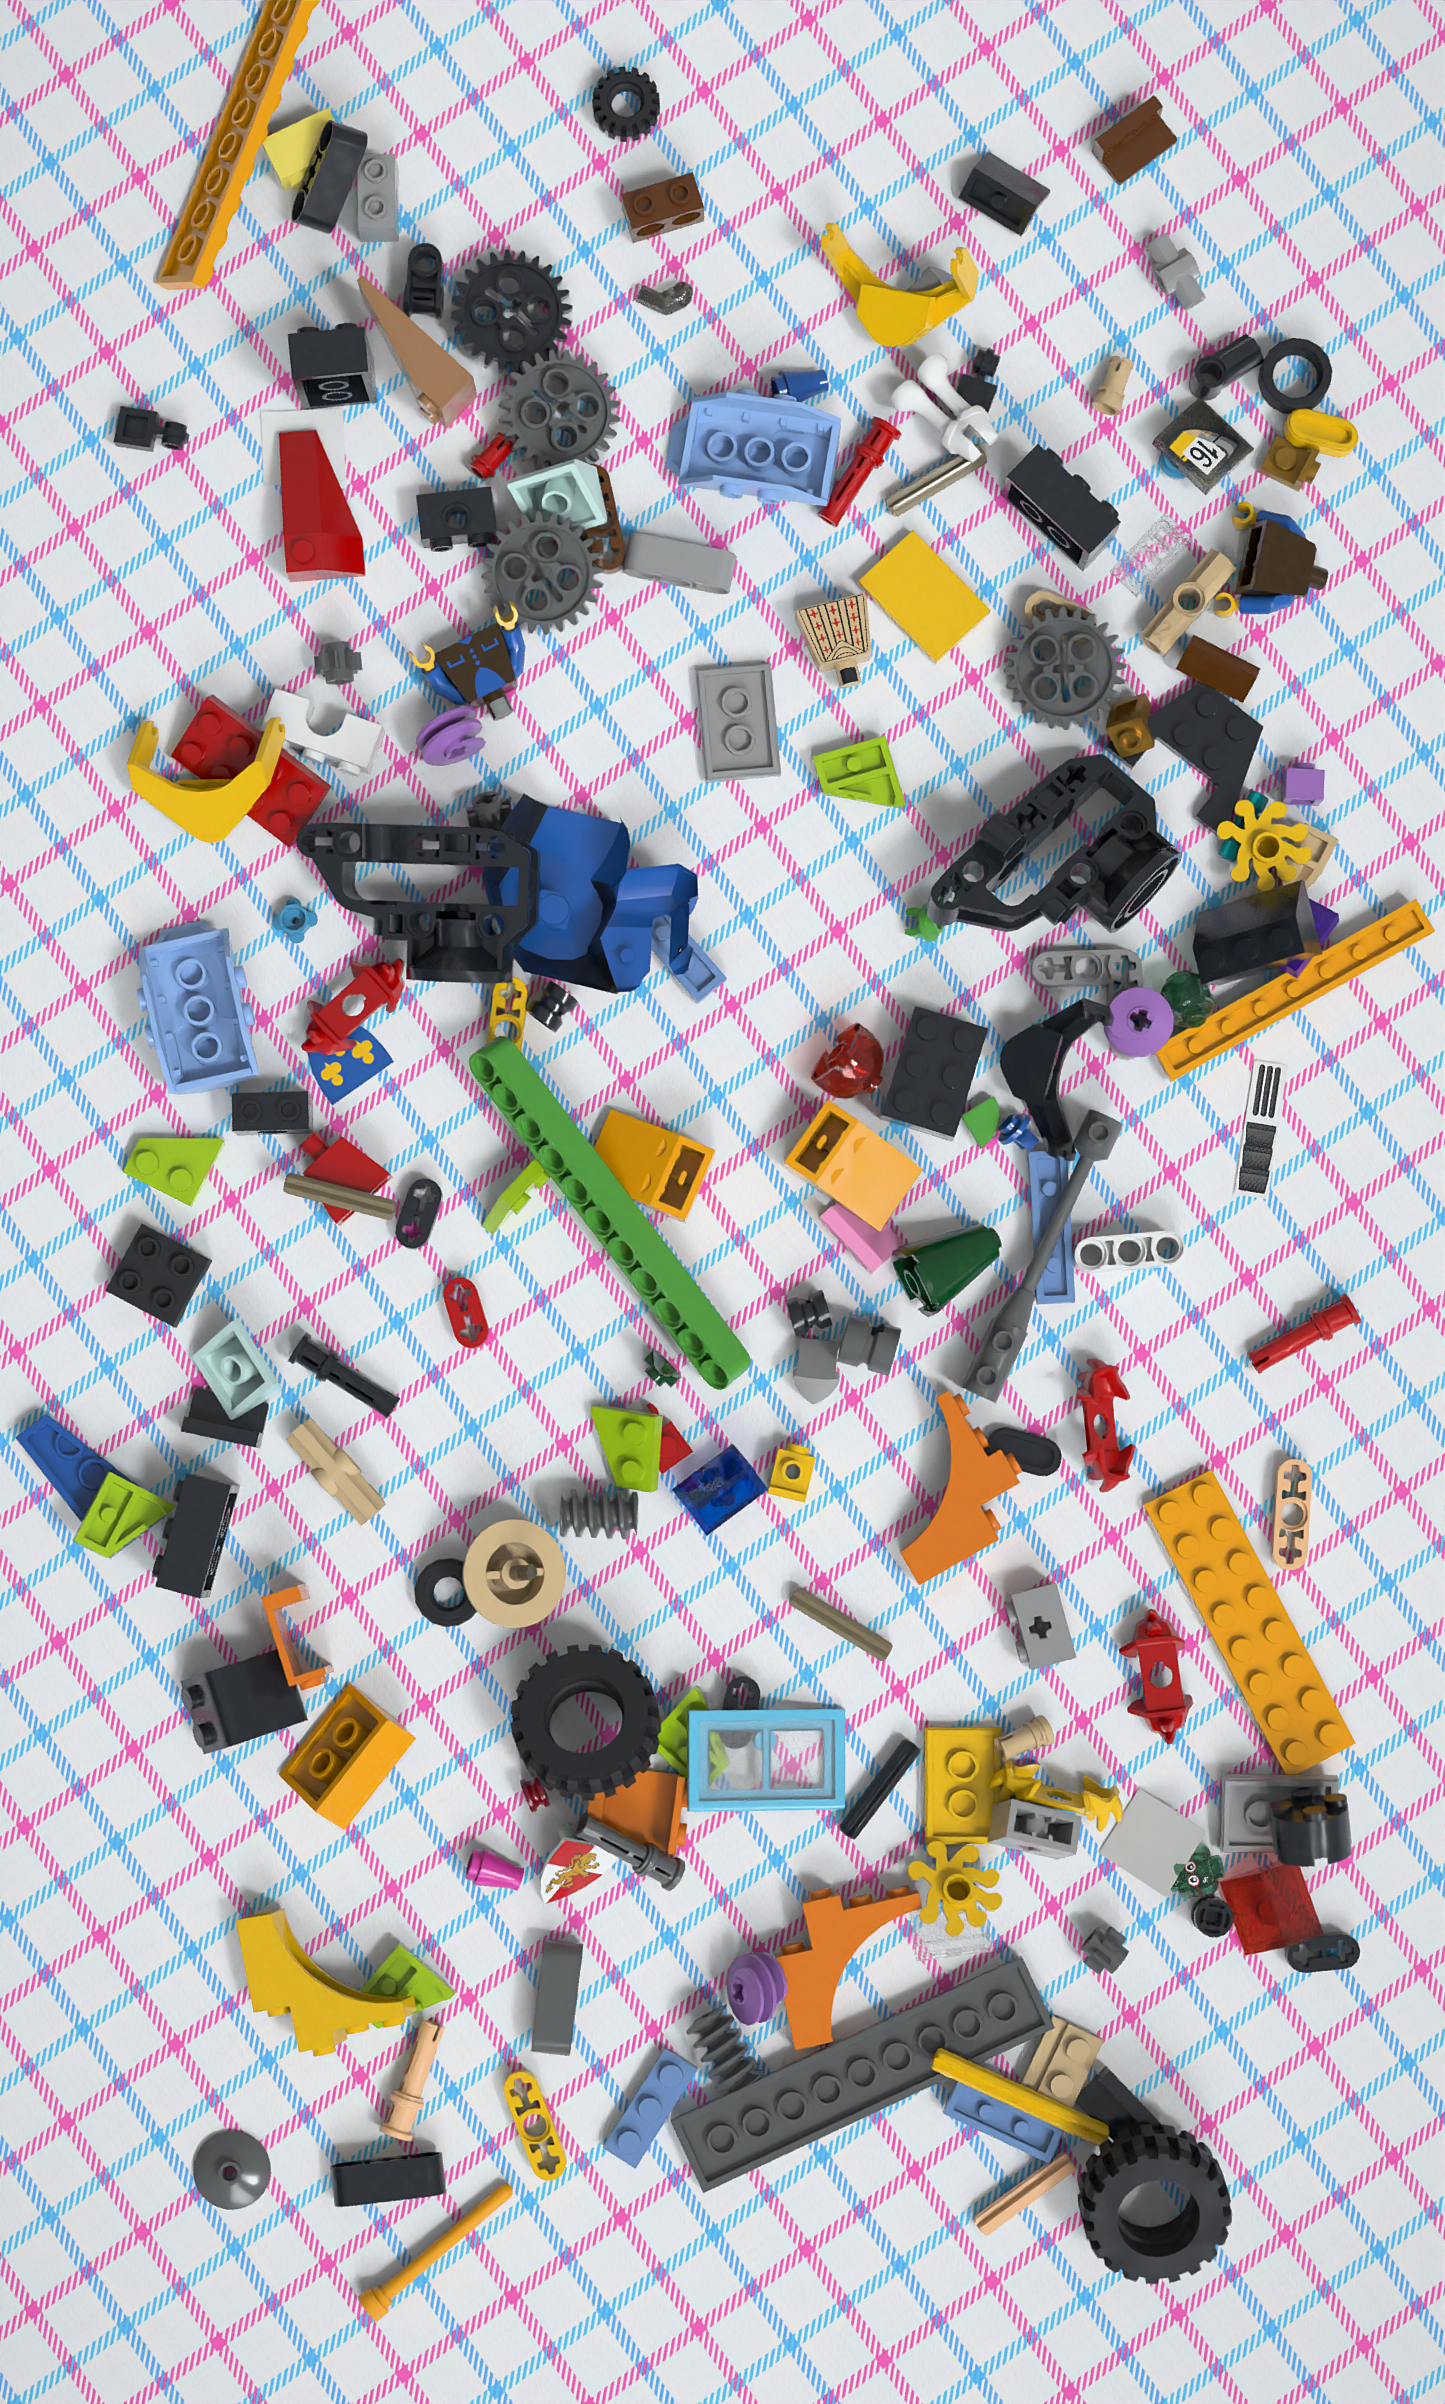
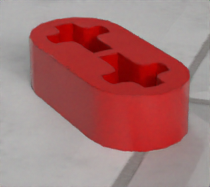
(457, 1316)

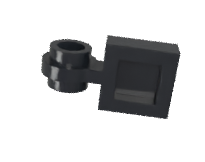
(977, 390)
(140, 428)

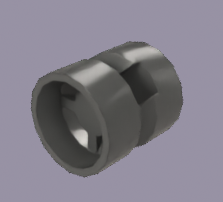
(869, 1345)

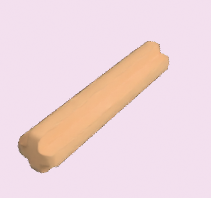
(1024, 2193)

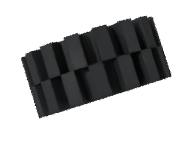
(626, 82)

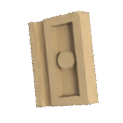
(1061, 2062)

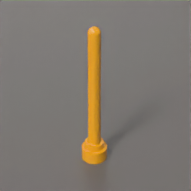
(378, 2300)

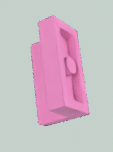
(859, 1238)

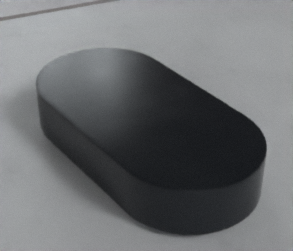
(1033, 1453)

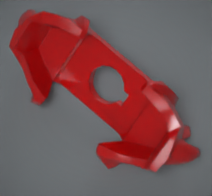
(331, 1026)
(1097, 1397)
(1163, 1707)

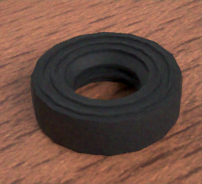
(425, 1594)

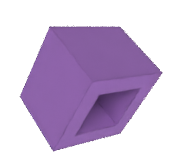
(1302, 785)

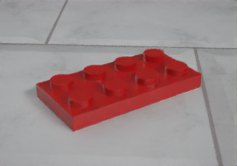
(224, 744)

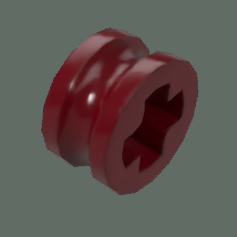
(534, 1793)

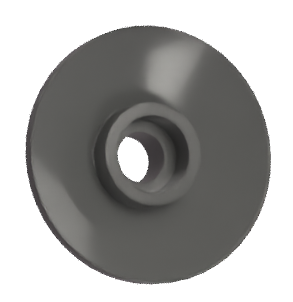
(234, 2150)

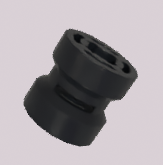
(552, 1006)
(808, 1313)
(1207, 1911)

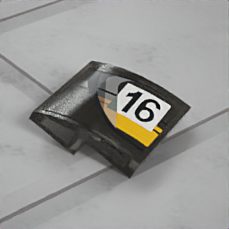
(1202, 445)

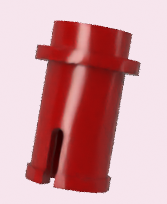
(490, 457)

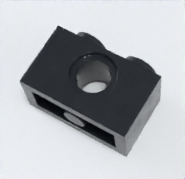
(437, 508)
(272, 1113)

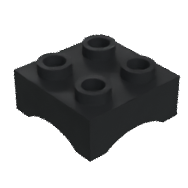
(158, 1275)

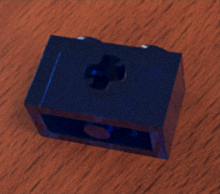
(720, 1489)

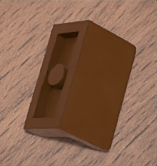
(1134, 141)
(1218, 668)

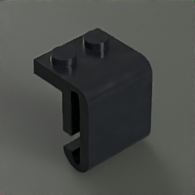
(241, 1702)

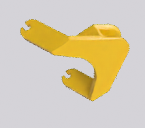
(893, 314)
(209, 806)

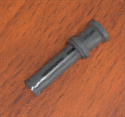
(644, 1858)

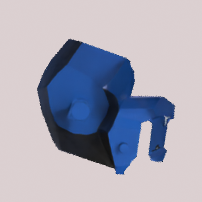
(591, 906)

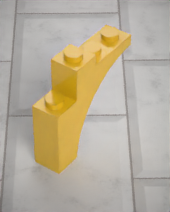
(288, 1980)

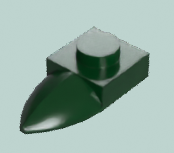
(661, 1370)

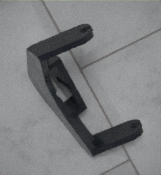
(1034, 1066)

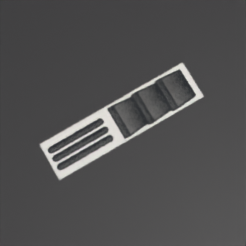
(1260, 1129)

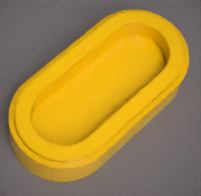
(1322, 431)

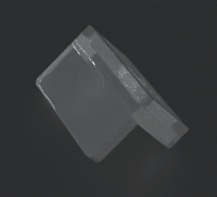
(933, 1942)

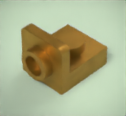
(1290, 464)
(1129, 727)

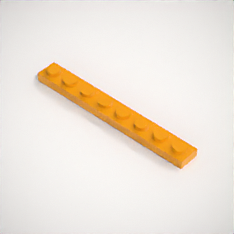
(1289, 994)

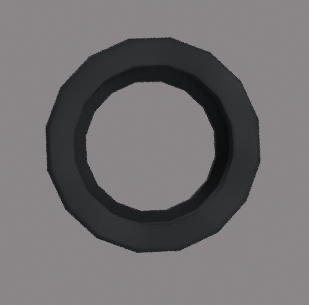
(1307, 350)

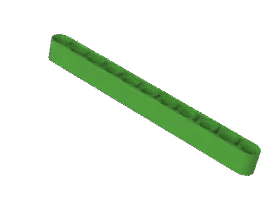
(609, 1212)

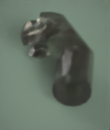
(668, 300)

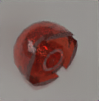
(851, 1065)

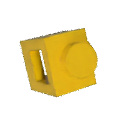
(788, 1488)

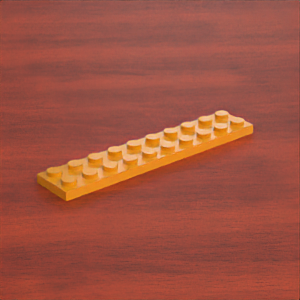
(235, 144)

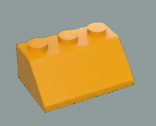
(346, 1757)

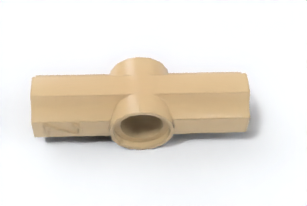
(1202, 585)
(336, 1471)

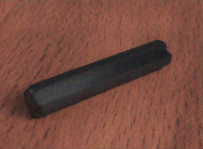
(879, 1789)

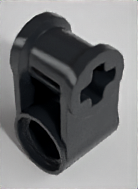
(424, 289)

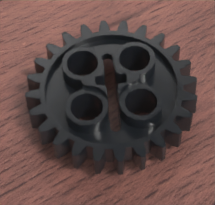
(534, 287)

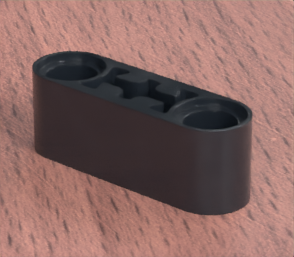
(329, 177)
(388, 2179)

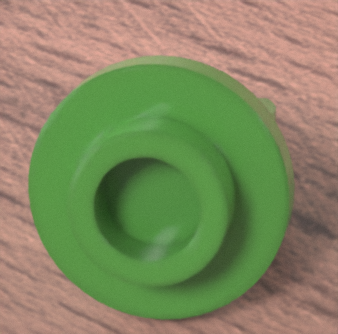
(925, 928)

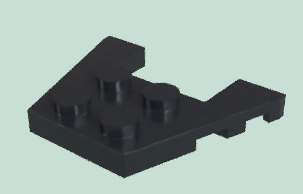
(1212, 739)

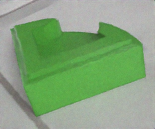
(982, 1121)

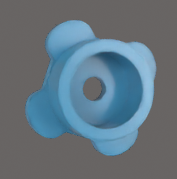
(284, 920)

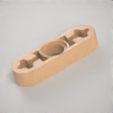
(1277, 1523)

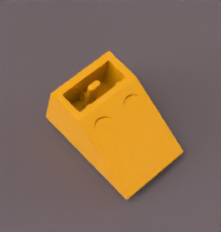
(654, 1164)
(852, 1166)

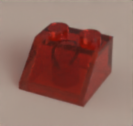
(1271, 1907)

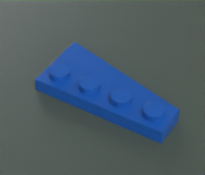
(68, 1465)

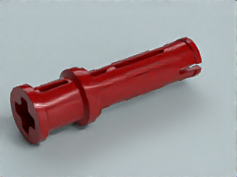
(867, 457)
(1319, 1326)

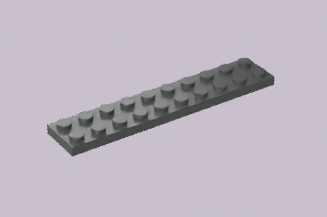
(860, 2074)

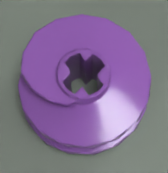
(450, 737)
(1156, 1015)
(755, 1987)

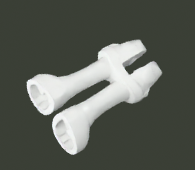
(933, 375)

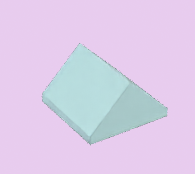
(566, 488)
(236, 1370)

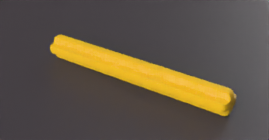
(1019, 2097)

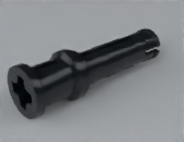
(329, 1367)

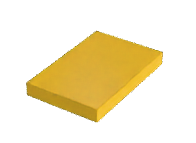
(924, 596)
(957, 1783)

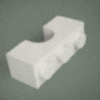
(351, 747)

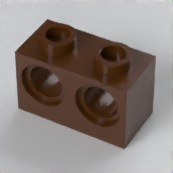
(662, 207)

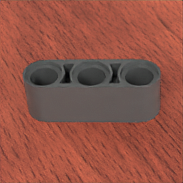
(557, 1997)

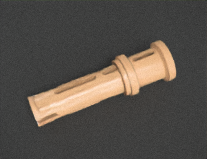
(408, 2098)

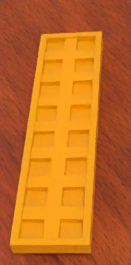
(1249, 1624)

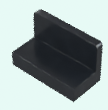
(1004, 193)
(210, 1420)
(1114, 2104)

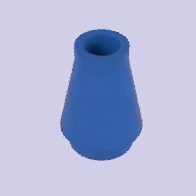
(800, 383)

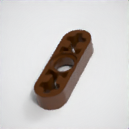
(616, 543)

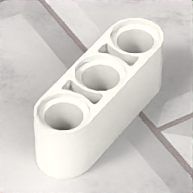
(1145, 1245)

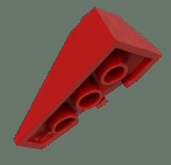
(317, 520)

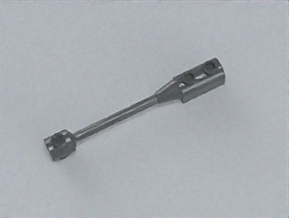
(1009, 1328)

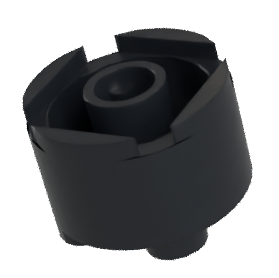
(1311, 1828)

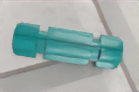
(1230, 846)

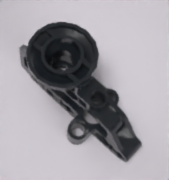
(1118, 868)
(460, 937)

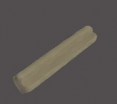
(932, 483)
(339, 1196)
(840, 1624)

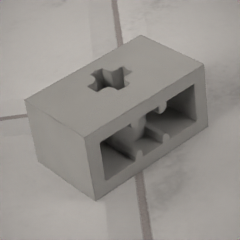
(378, 198)
(1057, 1642)
(1034, 1829)

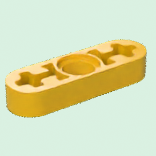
(519, 1004)
(555, 2148)

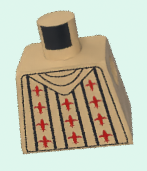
(837, 636)

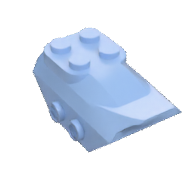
(756, 447)
(197, 1009)

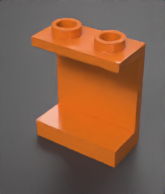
(272, 1605)
(646, 1810)

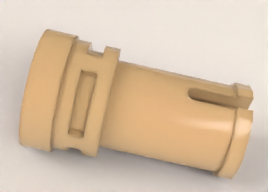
(1110, 394)
(1032, 1735)

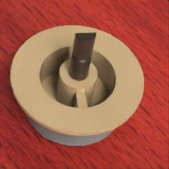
(514, 1573)

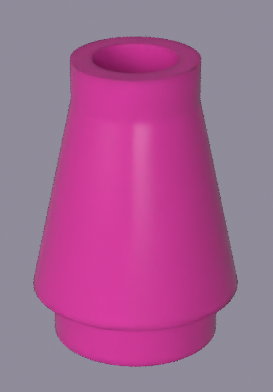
(492, 1870)

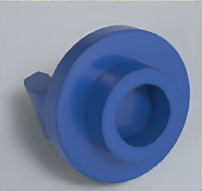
(1015, 1130)

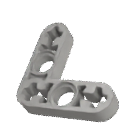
(1104, 976)

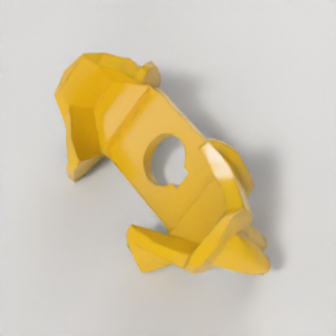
(1092, 1802)

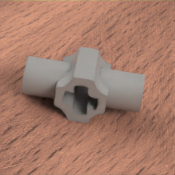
(1175, 271)

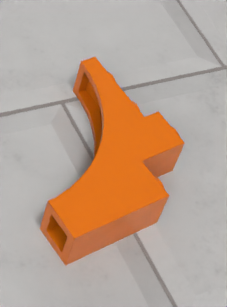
(974, 1478)
(834, 1936)

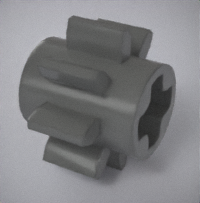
(338, 663)
(488, 810)
(1104, 1950)

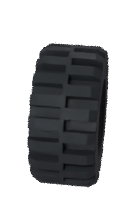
(575, 1674)
(1161, 2249)

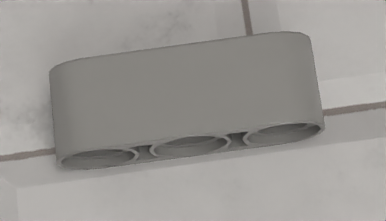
(679, 563)

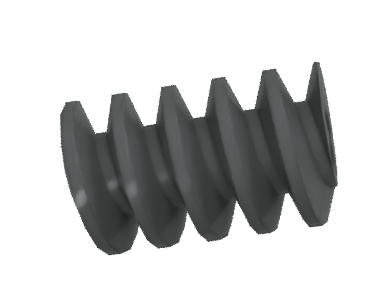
(599, 1514)
(723, 2051)

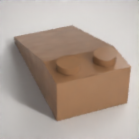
(434, 376)

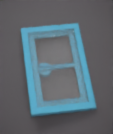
(765, 1760)

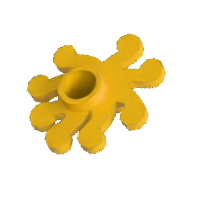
(1264, 844)
(955, 1888)

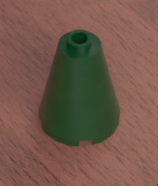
(945, 1265)

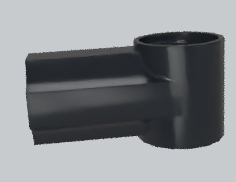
(1226, 366)

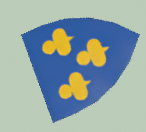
(349, 1069)

